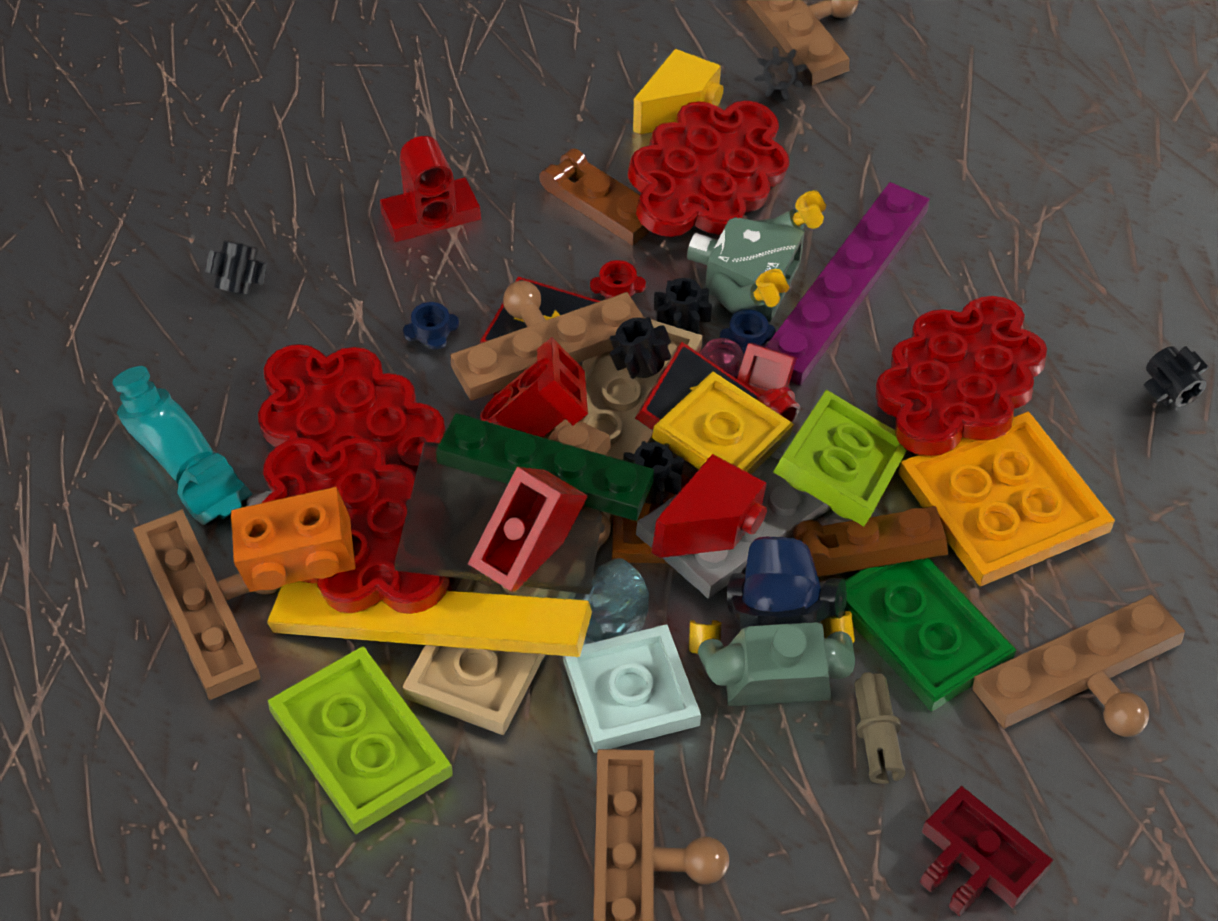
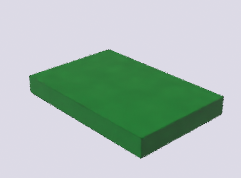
(924, 628)

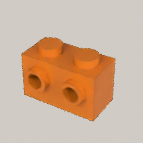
(292, 540)

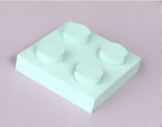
(632, 688)

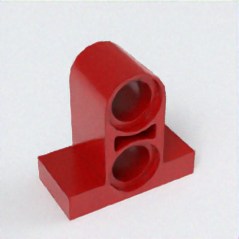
(430, 194)
(542, 394)

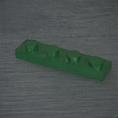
(498, 450)

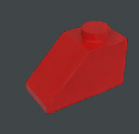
(711, 511)
(526, 526)

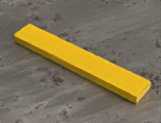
(457, 621)

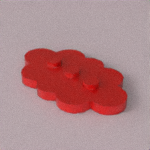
(707, 167)
(961, 375)
(345, 400)
(376, 503)

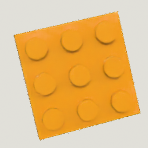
(1007, 500)

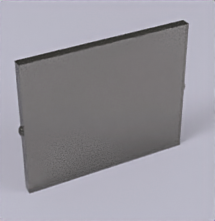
(451, 514)

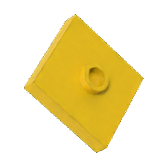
(724, 423)

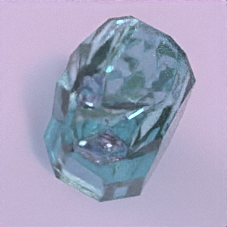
(617, 601)

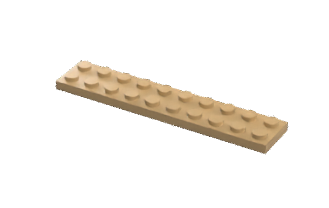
(490, 684)

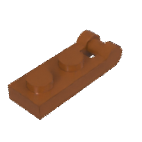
(595, 195)
(881, 542)

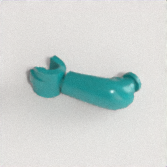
(168, 433)

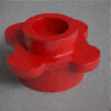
(617, 278)

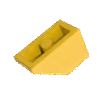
(676, 83)

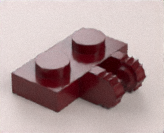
(986, 848)

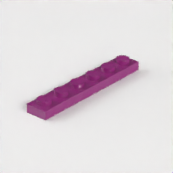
(848, 278)

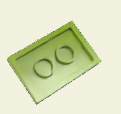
(842, 458)
(360, 739)

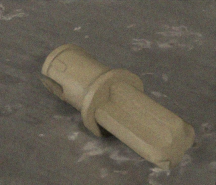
(878, 728)

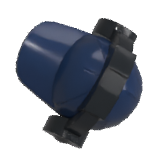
(783, 586)

